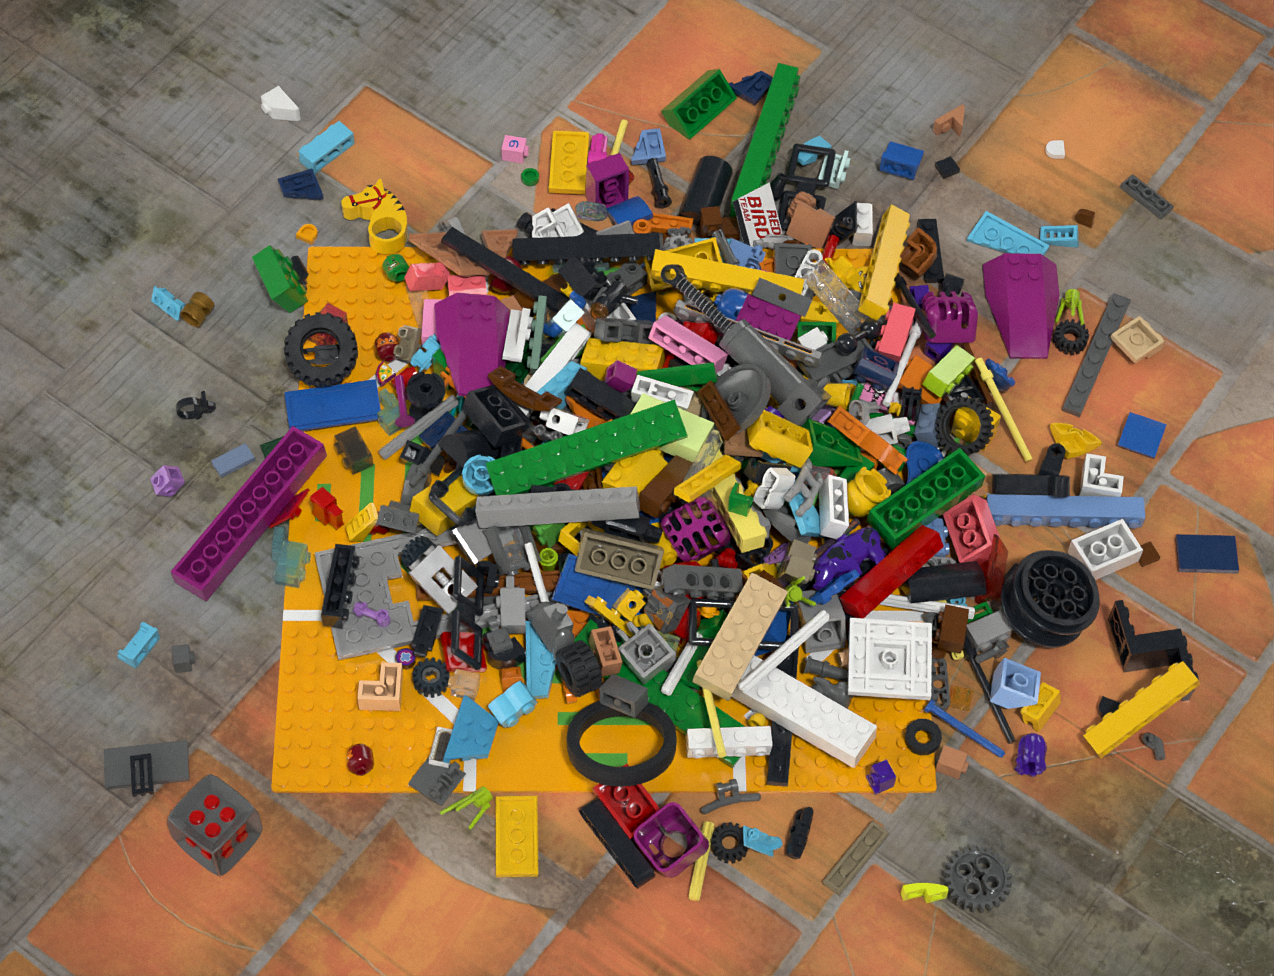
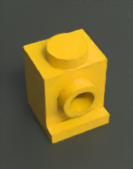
(623, 601)

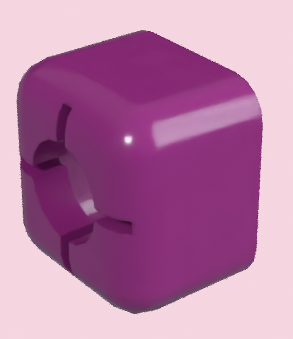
(674, 820)

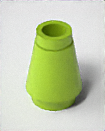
(548, 559)

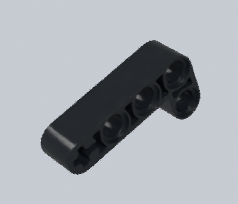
(1031, 484)
(742, 558)

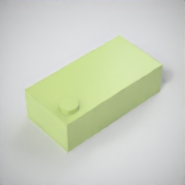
(696, 428)

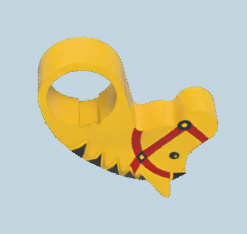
(384, 213)

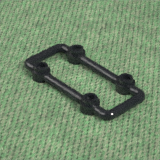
(440, 489)

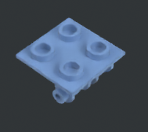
(747, 255)

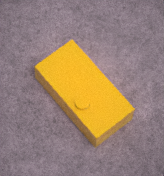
(456, 499)

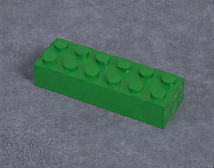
(926, 498)

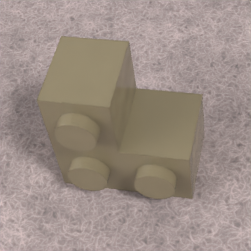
(798, 562)

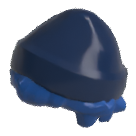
(1000, 377)

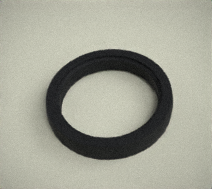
(621, 775)

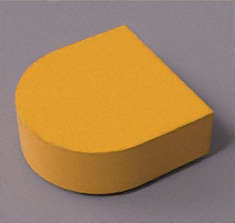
(307, 233)

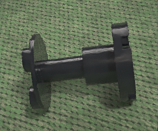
(424, 393)

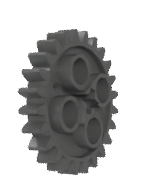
(995, 873)

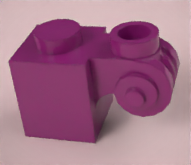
(620, 376)

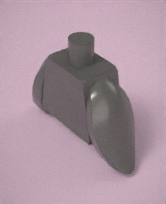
(552, 625)

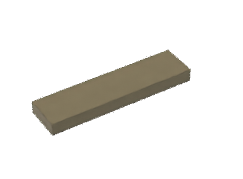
(855, 858)

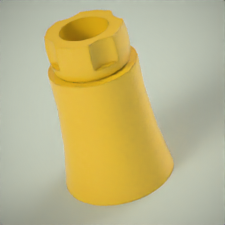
(840, 394)

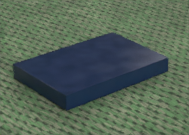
(1207, 553)

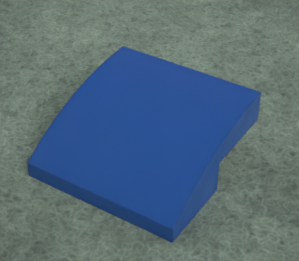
(631, 210)
(1142, 435)

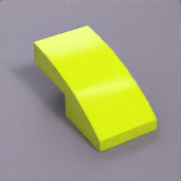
(930, 891)

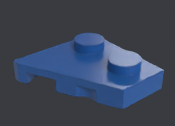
(834, 587)

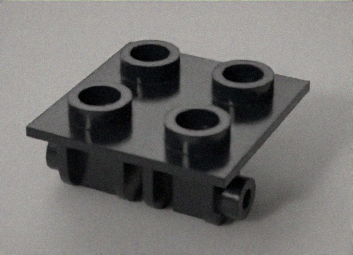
(845, 223)

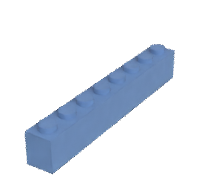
(1065, 511)

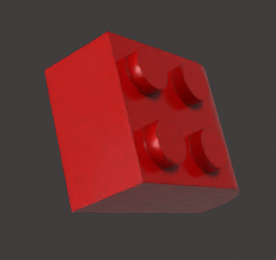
(627, 804)

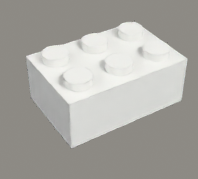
(1106, 549)

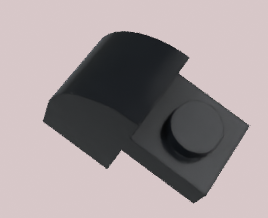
(506, 659)

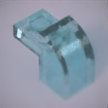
(390, 413)

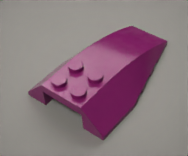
(1023, 301)
(471, 337)

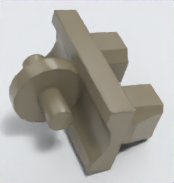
(408, 342)

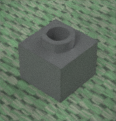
(183, 658)

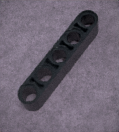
(617, 842)

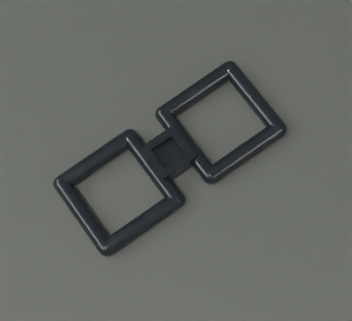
(806, 184)
(694, 603)
(466, 613)

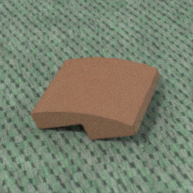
(810, 225)

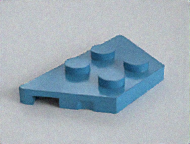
(472, 733)

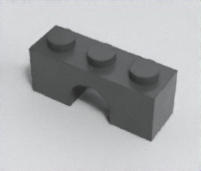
(616, 329)

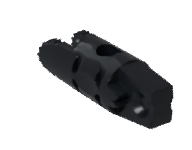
(799, 832)

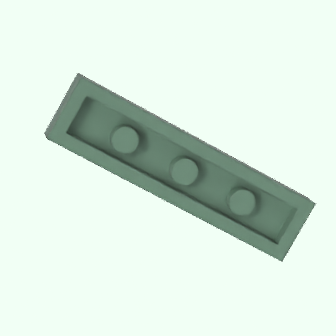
(536, 342)

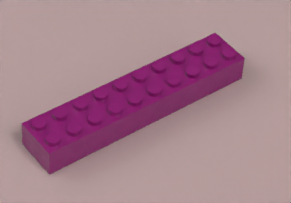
(249, 513)

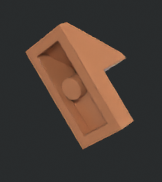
(950, 120)

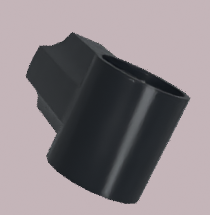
(952, 283)

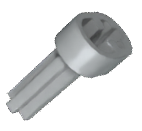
(863, 408)

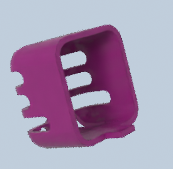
(947, 320)
(697, 525)

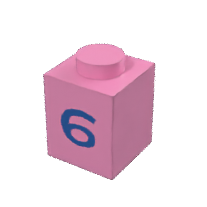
(514, 149)

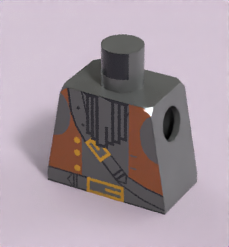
(664, 608)

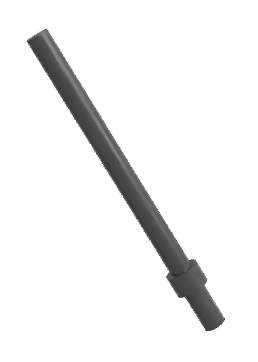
(423, 469)

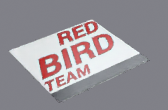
(757, 215)

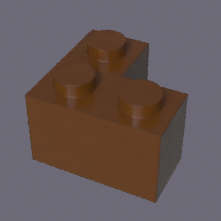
(711, 221)

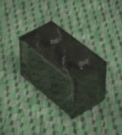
(353, 450)

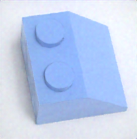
(1014, 685)

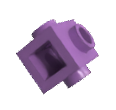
(167, 480)

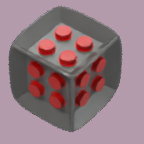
(215, 825)

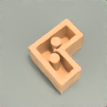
(385, 693)

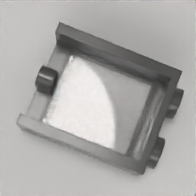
(509, 548)

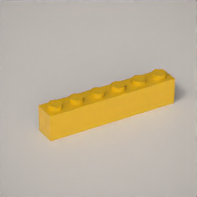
(1141, 709)

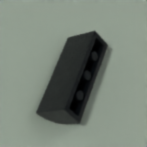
(945, 582)

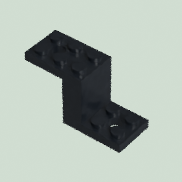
(1147, 649)

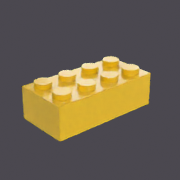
(601, 354)

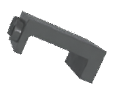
(399, 517)

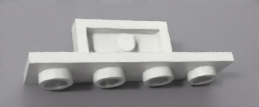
(517, 334)

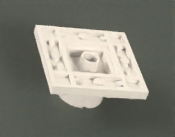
(890, 659)

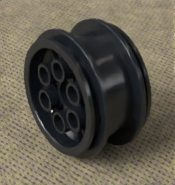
(1039, 578)

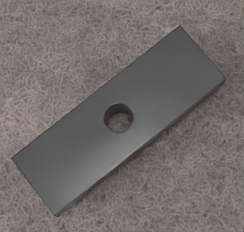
(1146, 197)
(793, 302)

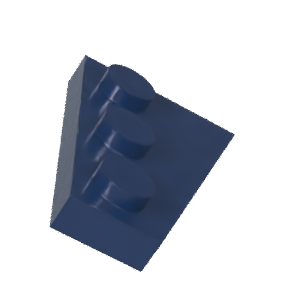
(645, 307)

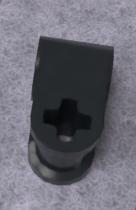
(1052, 464)

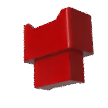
(326, 508)

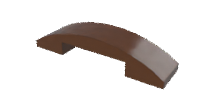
(506, 383)

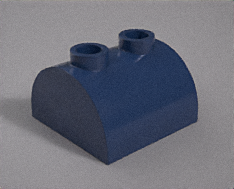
(876, 368)

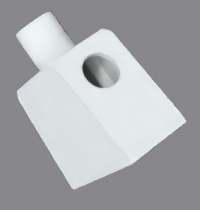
(564, 421)

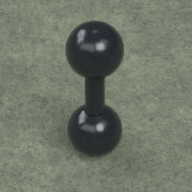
(848, 343)

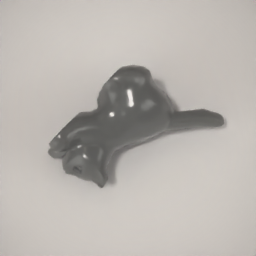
(835, 692)

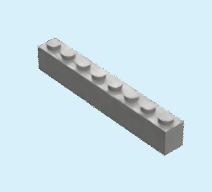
(558, 507)

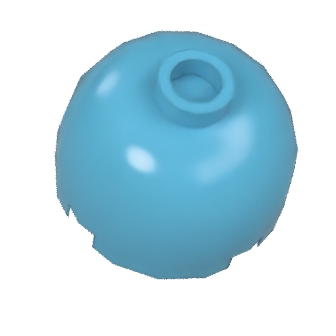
(476, 475)

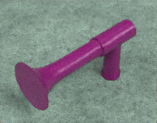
(404, 419)

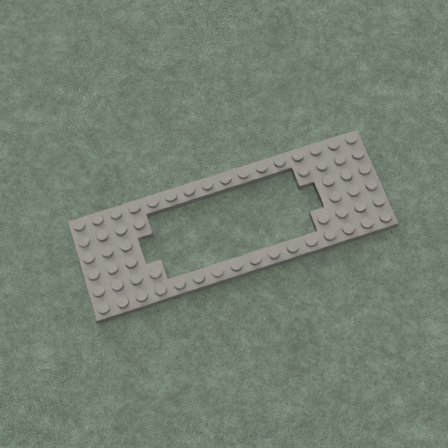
(376, 566)

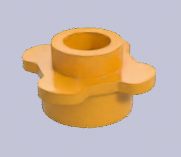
(708, 612)

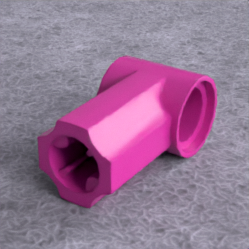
(598, 148)

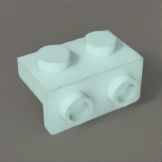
(838, 174)

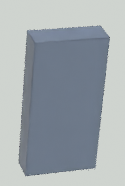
(233, 460)

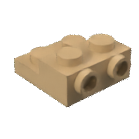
(1138, 340)

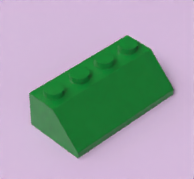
(699, 103)

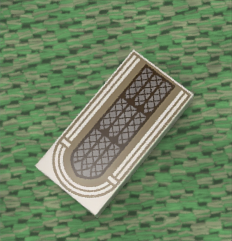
(439, 747)

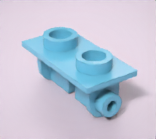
(166, 302)
(422, 358)
(760, 841)

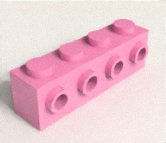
(686, 343)

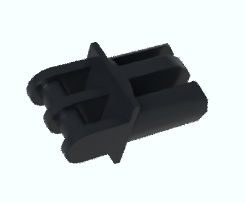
(910, 401)

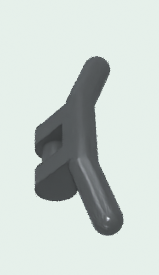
(735, 798)

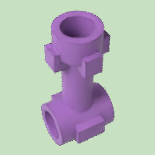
(381, 615)

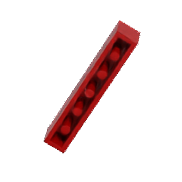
(891, 572)

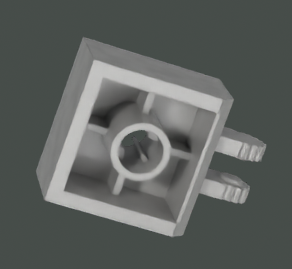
(645, 640)

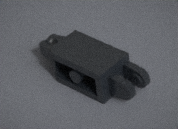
(633, 528)

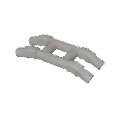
(799, 486)

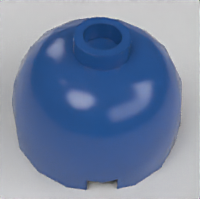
(731, 302)

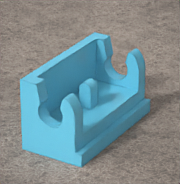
(139, 645)

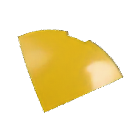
(1074, 440)

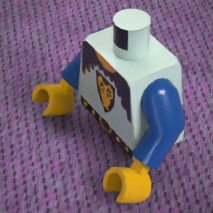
(566, 315)

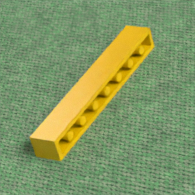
(884, 263)
(719, 275)

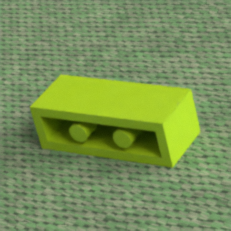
(949, 371)

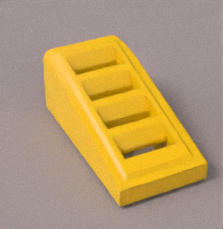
(360, 524)

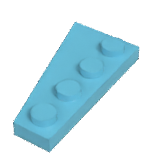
(539, 664)

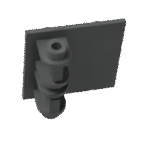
(437, 781)

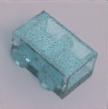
(291, 564)

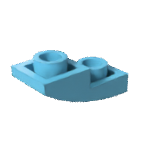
(805, 157)

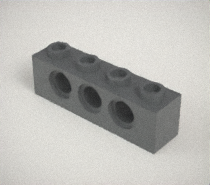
(702, 581)

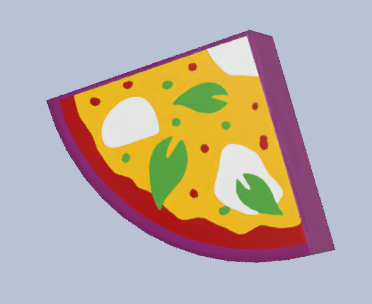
(384, 373)

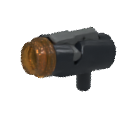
(609, 298)

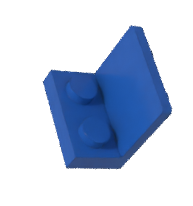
(901, 160)

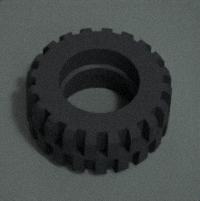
(314, 325)

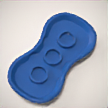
(920, 458)

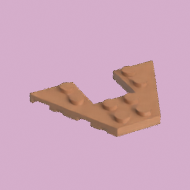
(496, 240)

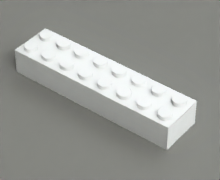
(809, 714)

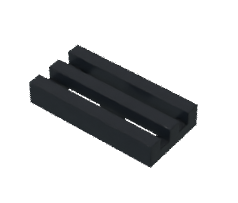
(143, 791)

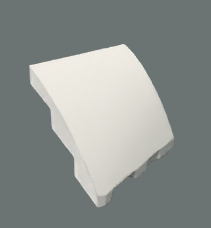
(556, 224)

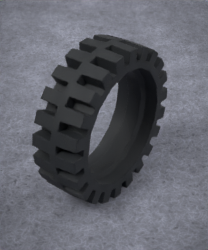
(985, 422)

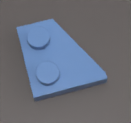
(649, 147)

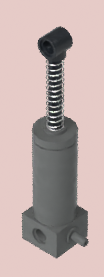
(750, 347)

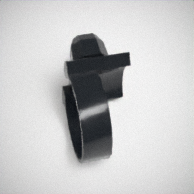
(200, 405)

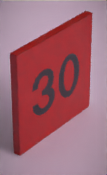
(291, 510)

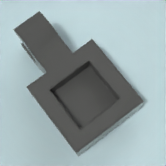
(498, 638)

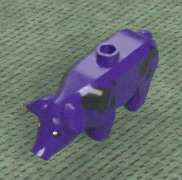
(848, 555)

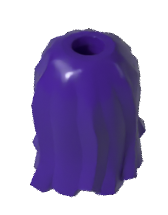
(1031, 755)

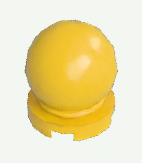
(866, 492)

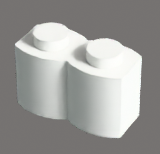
(774, 488)

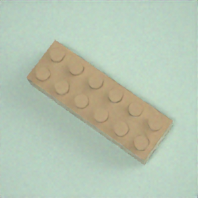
(740, 636)

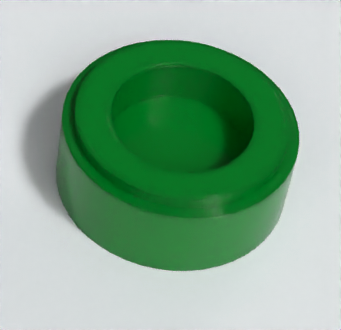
(530, 177)

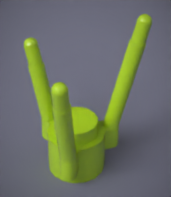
(1071, 300)
(795, 593)
(479, 798)

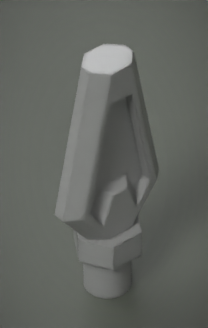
(770, 240)

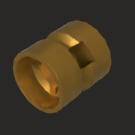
(197, 309)

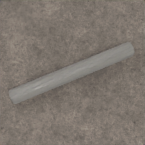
(418, 427)

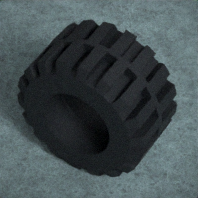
(579, 668)

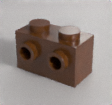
(952, 629)

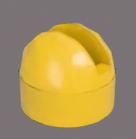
(757, 720)

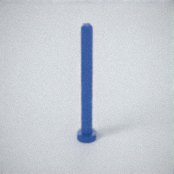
(963, 728)

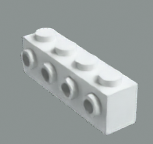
(737, 742)

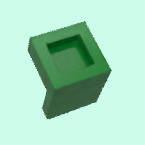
(738, 502)

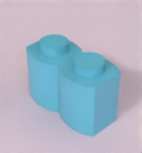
(513, 704)

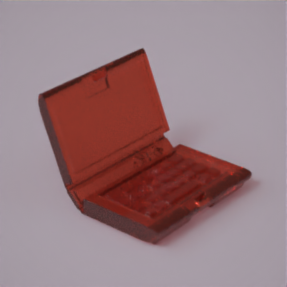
(994, 571)

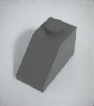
(408, 491)

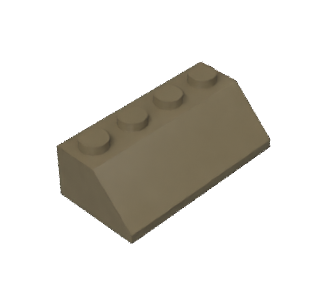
(618, 559)

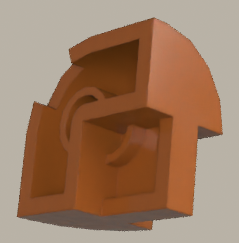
(919, 252)

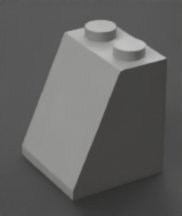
(472, 542)
(832, 633)

